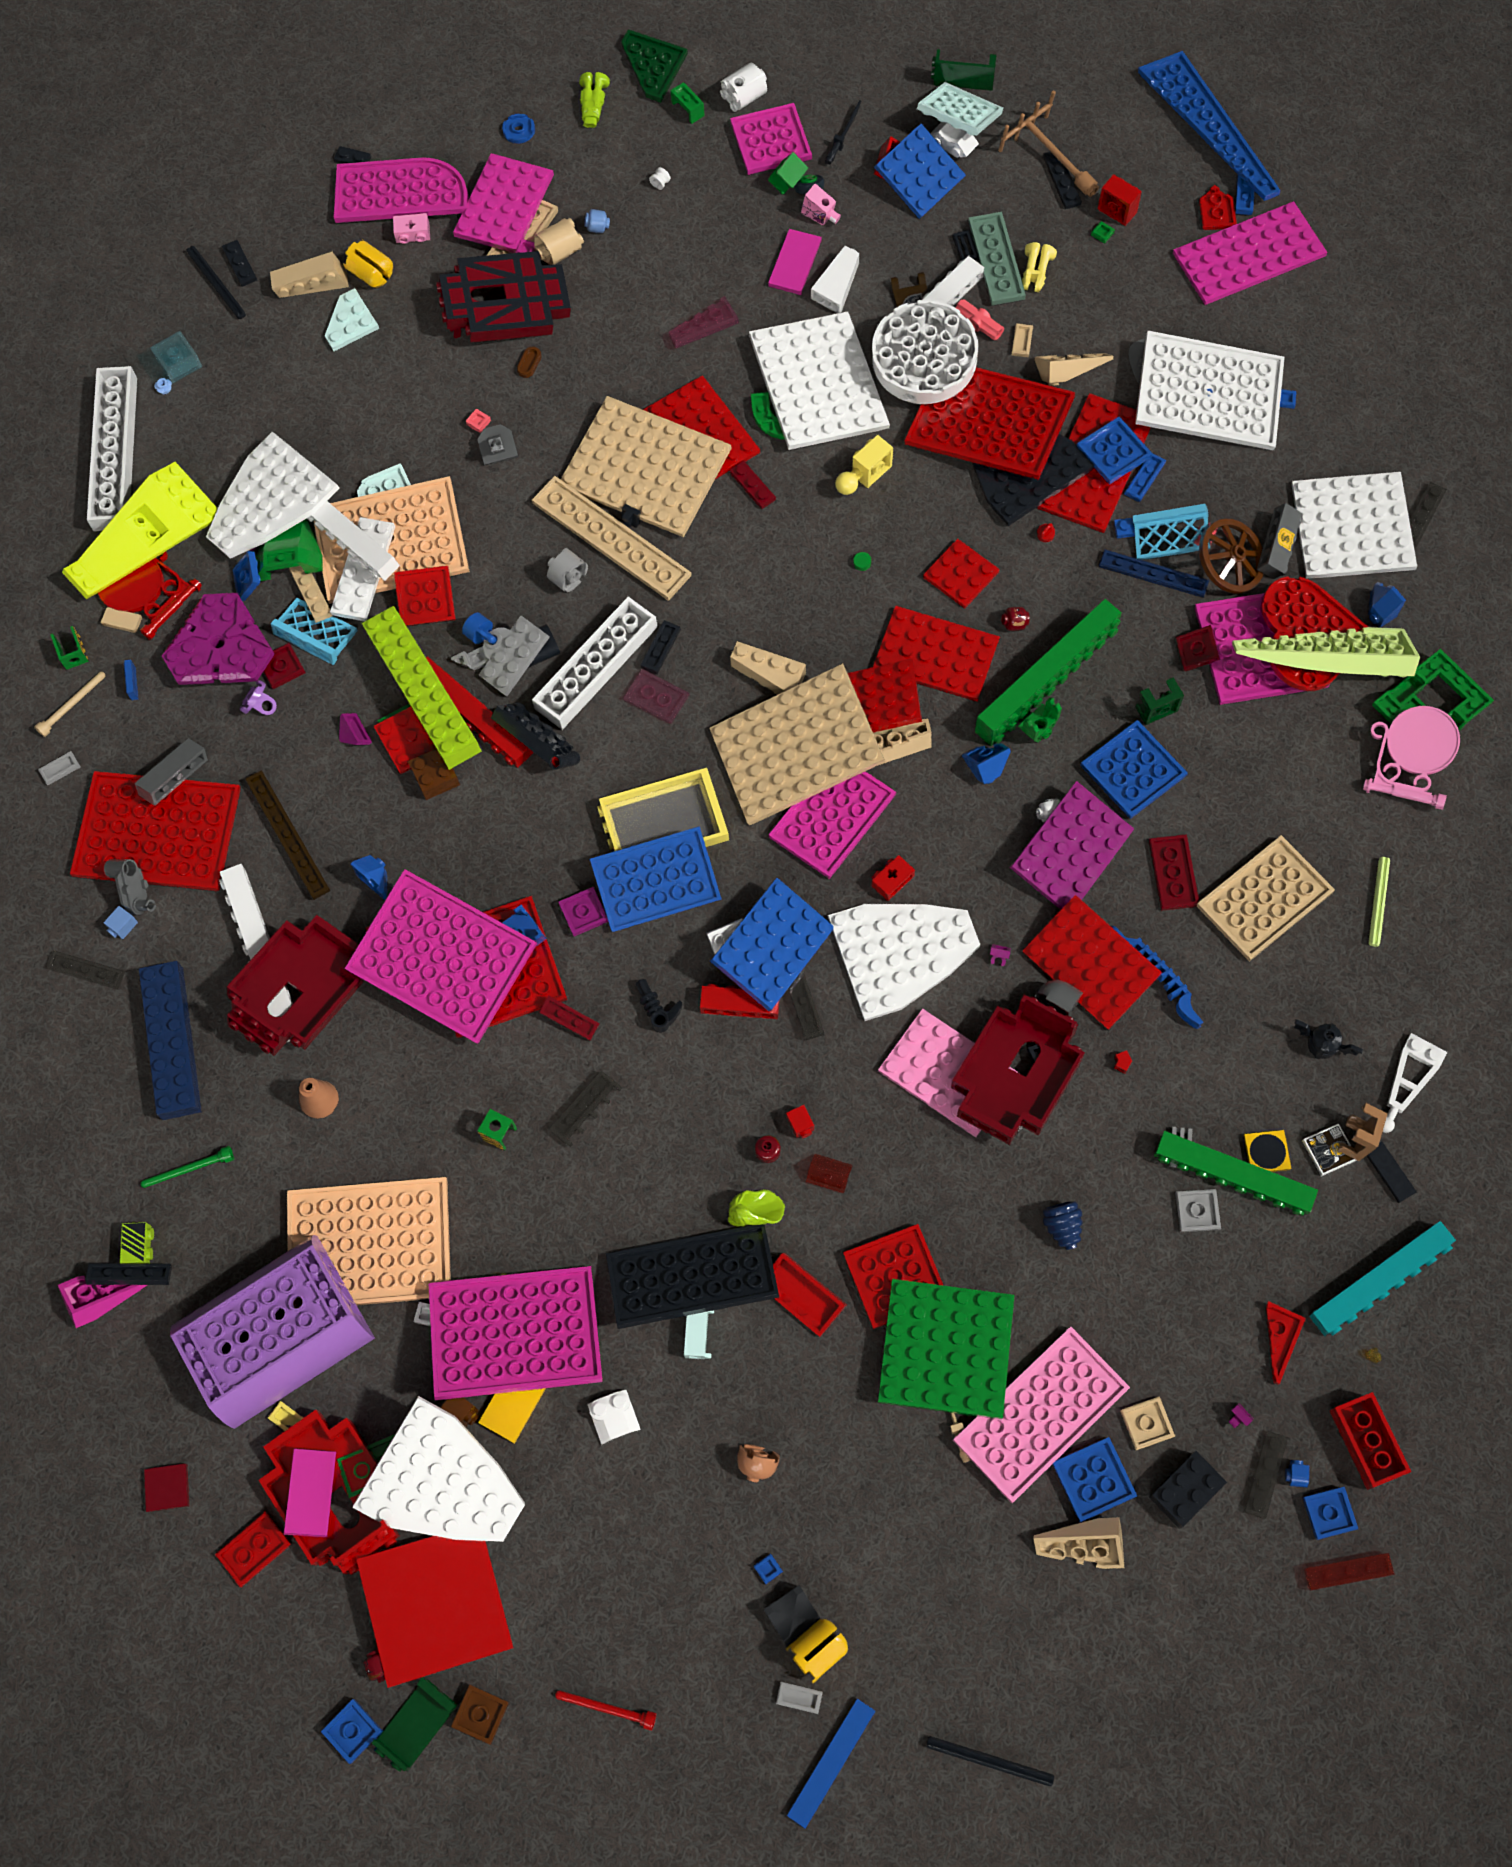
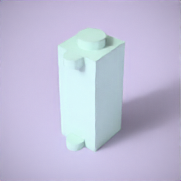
(696, 1336)

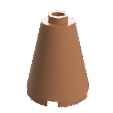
(317, 1097)

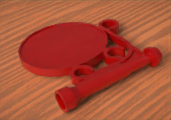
(141, 590)

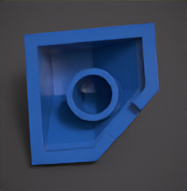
(1384, 604)
(987, 762)
(372, 873)

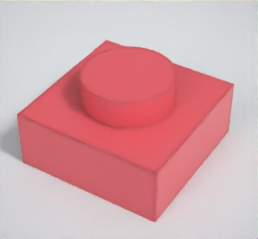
(478, 420)

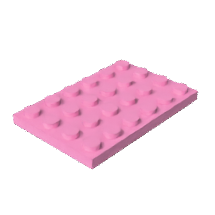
(928, 1062)

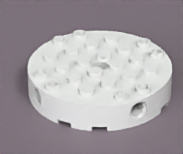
(925, 352)

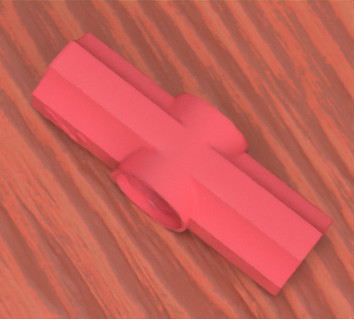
(980, 319)

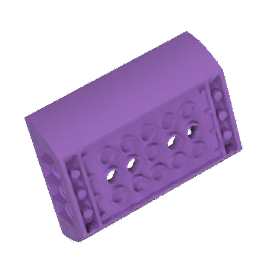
(278, 1352)

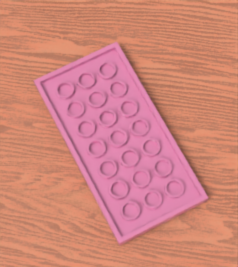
(1042, 1414)

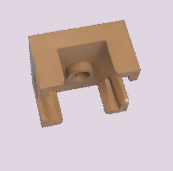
(1367, 1132)

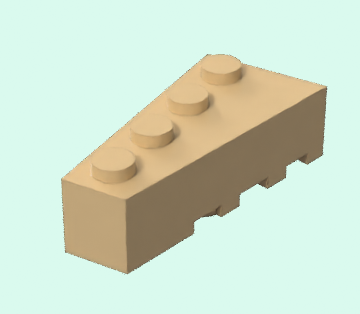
(310, 276)
(767, 668)
(904, 740)

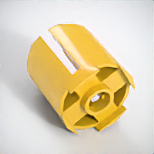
(368, 264)
(811, 1640)

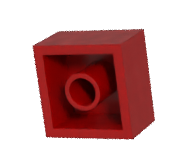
(1119, 200)

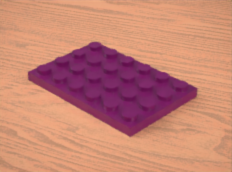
(1072, 847)

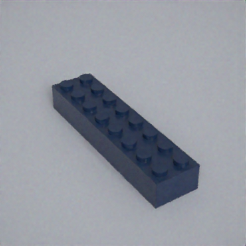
(170, 1040)

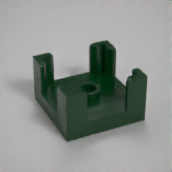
(1164, 706)

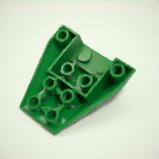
(290, 549)

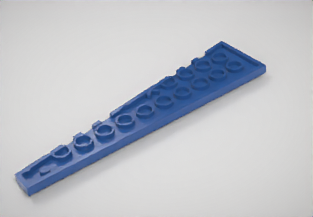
(1191, 98)

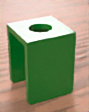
(787, 173)

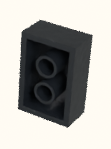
(1187, 1489)

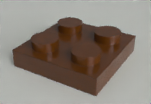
(480, 1714)

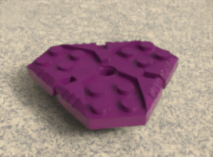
(218, 623)

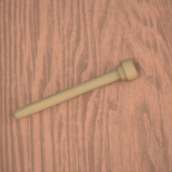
(45, 726)

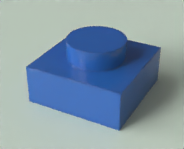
(1124, 528)

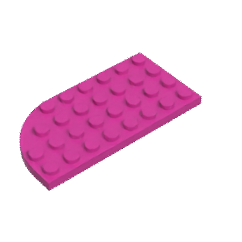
(397, 188)

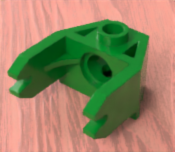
(1044, 715)

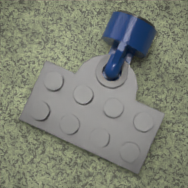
(507, 650)

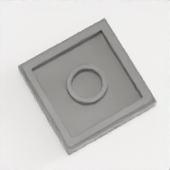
(1198, 1210)

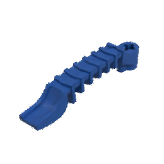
(1183, 1006)

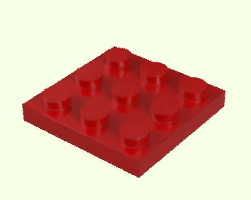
(961, 573)
(425, 596)
(404, 738)

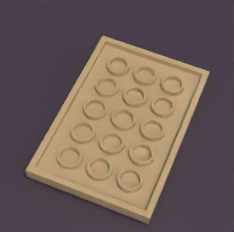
(1265, 898)

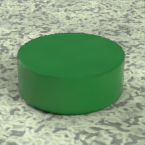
(862, 561)

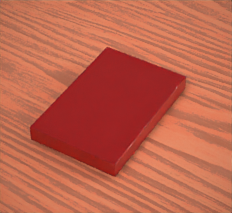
(253, 1549)

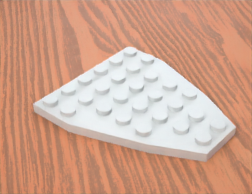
(268, 497)
(900, 951)
(440, 1481)

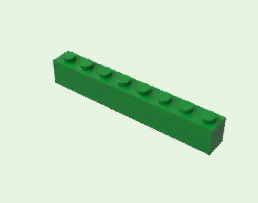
(1236, 1173)

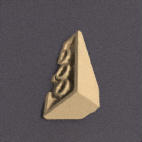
(1058, 369)
(1090, 1541)

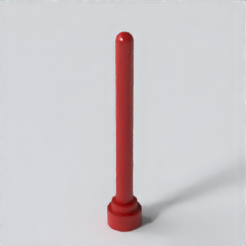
(646, 1720)

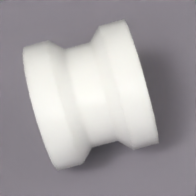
(659, 178)

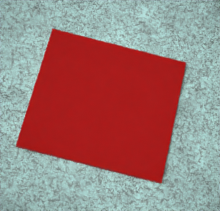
(433, 1606)

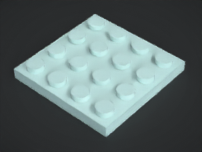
(960, 108)

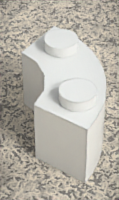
(954, 140)

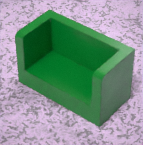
(689, 101)

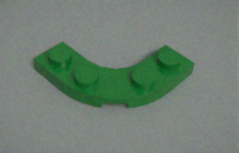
(763, 416)

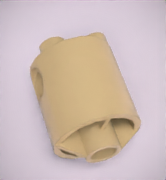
(558, 242)

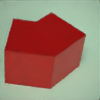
(1123, 1061)

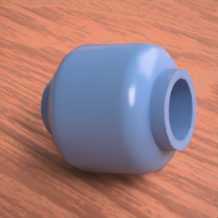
(596, 221)

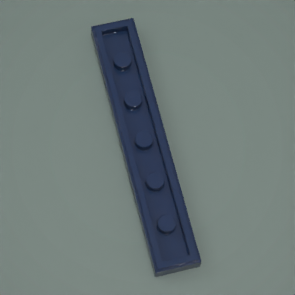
(1154, 573)

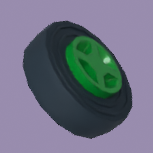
(807, 181)

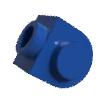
(1297, 1474)

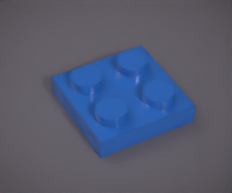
(246, 575)
(1330, 1513)
(351, 1731)

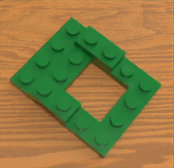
(1404, 695)

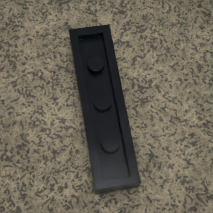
(1062, 181)
(128, 1274)

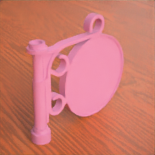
(1421, 743)

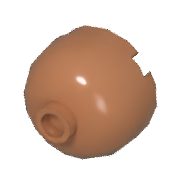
(756, 1463)

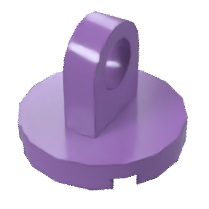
(255, 698)

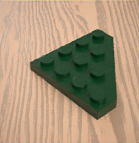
(653, 62)

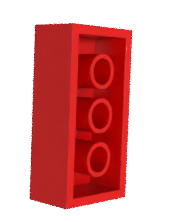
(1370, 1441)

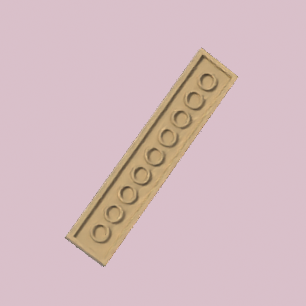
(611, 538)

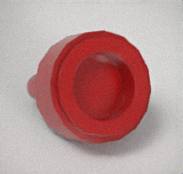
(1046, 532)

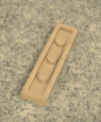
(311, 594)

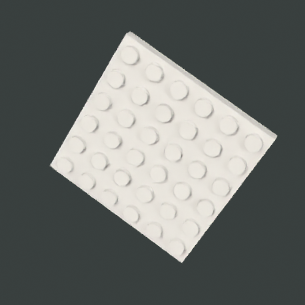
(1354, 525)

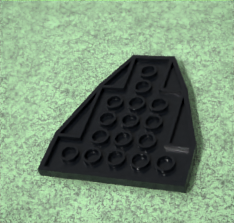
(1017, 495)

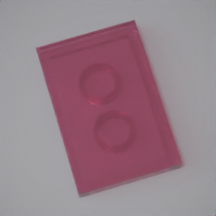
(656, 696)

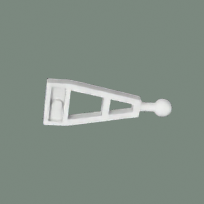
(1423, 1052)

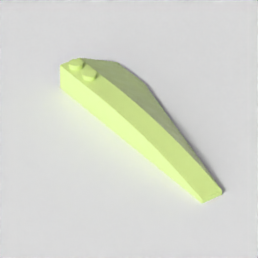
(1361, 652)

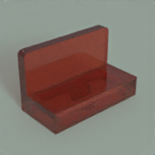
(829, 1173)

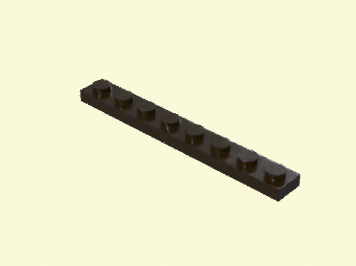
(287, 835)

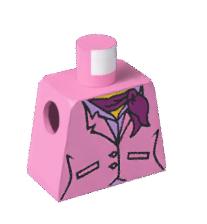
(819, 206)

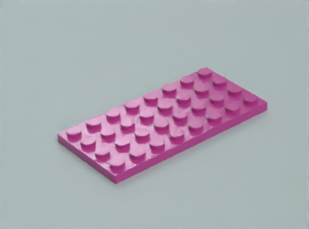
(1249, 253)

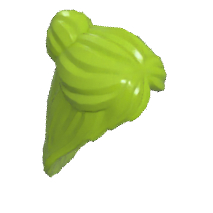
(755, 1208)

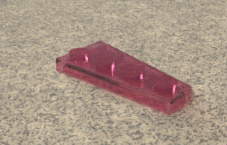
(709, 322)

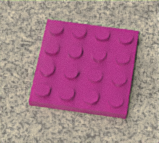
(770, 137)

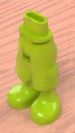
(592, 99)

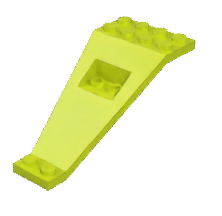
(166, 507)

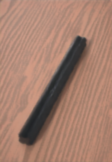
(216, 282)
(990, 1761)

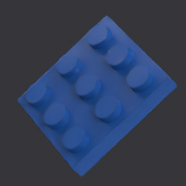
(1114, 450)
(1094, 1479)

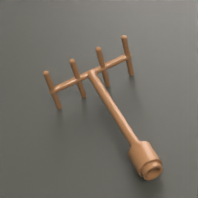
(1083, 180)

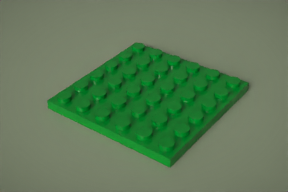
(946, 1349)

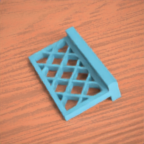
(1165, 518)
(318, 648)

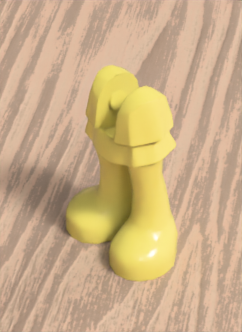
(1032, 250)

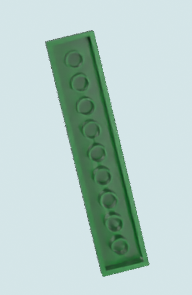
(1048, 673)

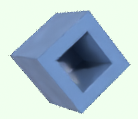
(120, 923)

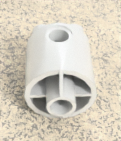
(744, 86)

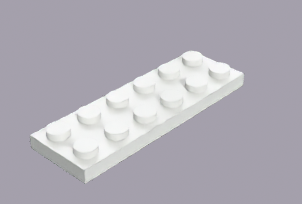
(357, 584)

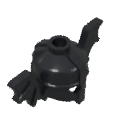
(1323, 1045)

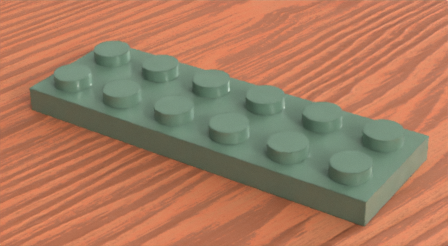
(997, 258)

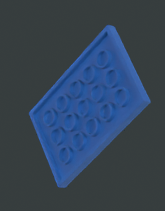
(655, 879)
(772, 944)

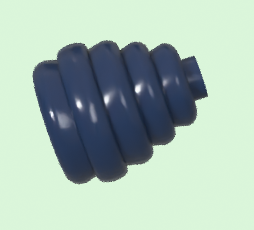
(1064, 1223)

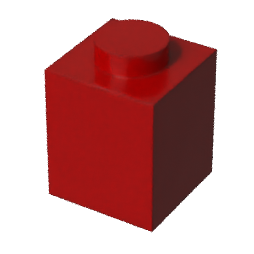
(800, 1122)

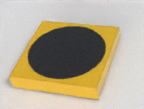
(1268, 1150)

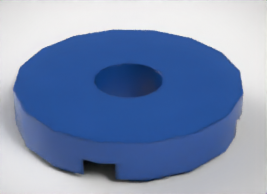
(522, 135)

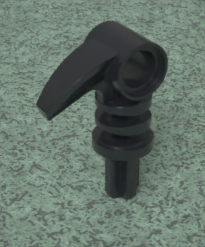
(654, 1009)

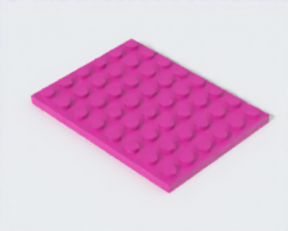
(441, 956)
(514, 1333)

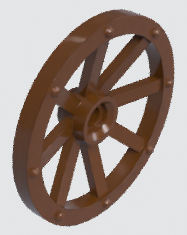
(1234, 555)

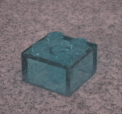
(176, 357)

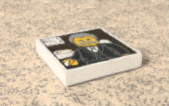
(1324, 1150)

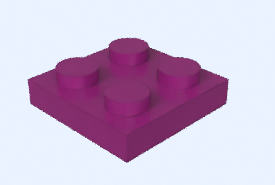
(583, 911)

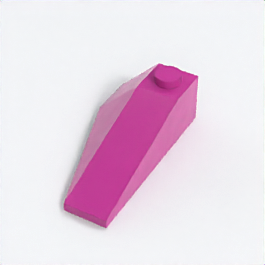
(90, 1302)

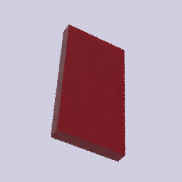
(1173, 872)

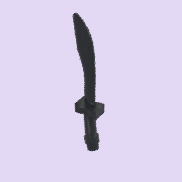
(838, 140)

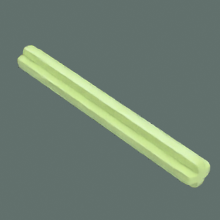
(1379, 901)

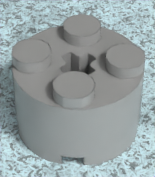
(566, 570)

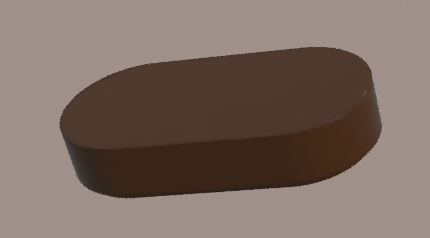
(529, 362)

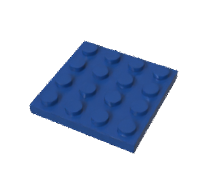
(920, 171)
(1133, 769)

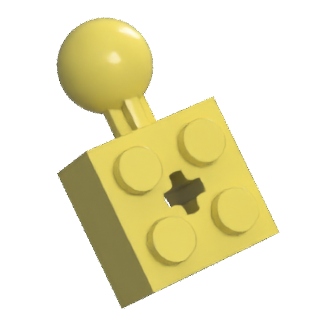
(867, 466)

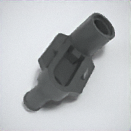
(129, 885)

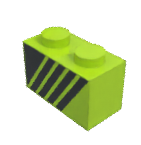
(136, 1243)

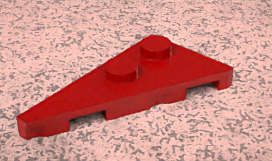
(1283, 1334)

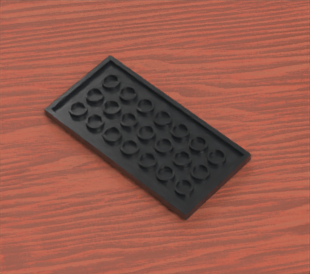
(691, 1275)

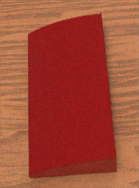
(805, 1295)

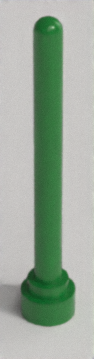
(224, 1155)

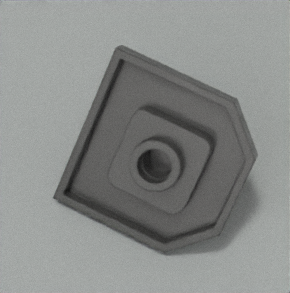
(497, 444)

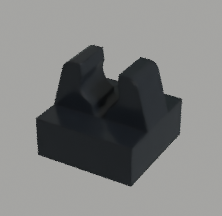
(630, 516)

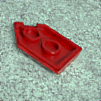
(1217, 210)

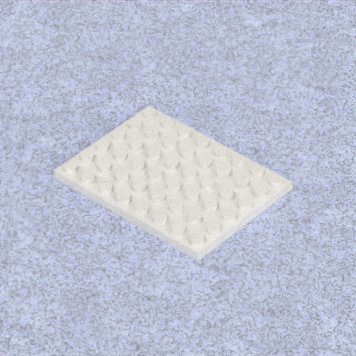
(1177, 377)
(818, 380)

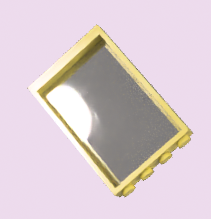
(664, 810)

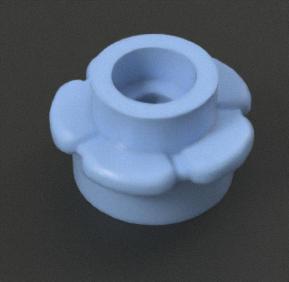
(166, 388)

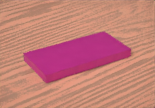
(795, 261)
(310, 1493)

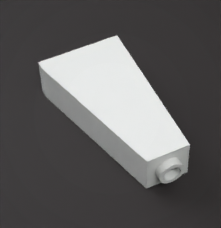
(836, 281)

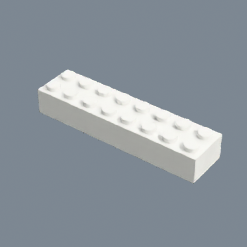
(595, 663)

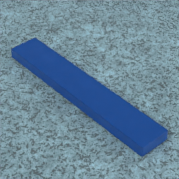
(831, 1763)

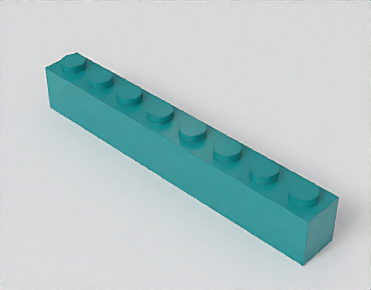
(1382, 1278)

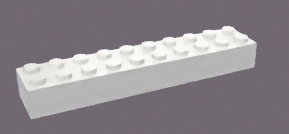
(111, 444)

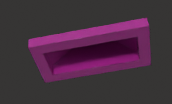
(352, 730)

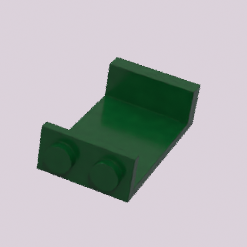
(964, 74)
(414, 1725)

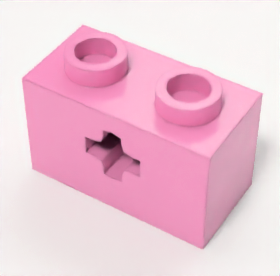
(411, 228)

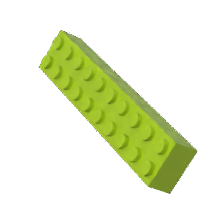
(421, 687)

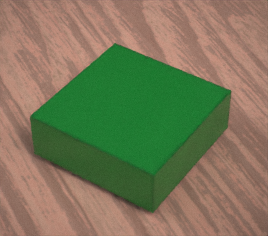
(1102, 232)

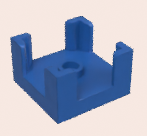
(524, 924)

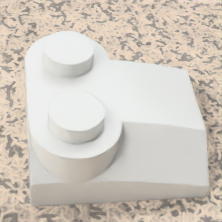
(613, 1416)

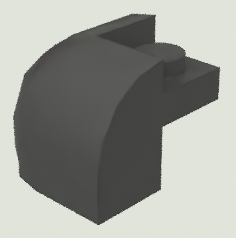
(1059, 995)

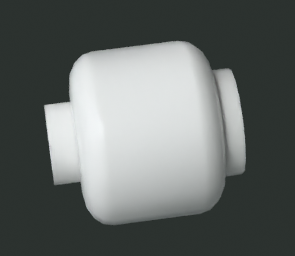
(1045, 808)

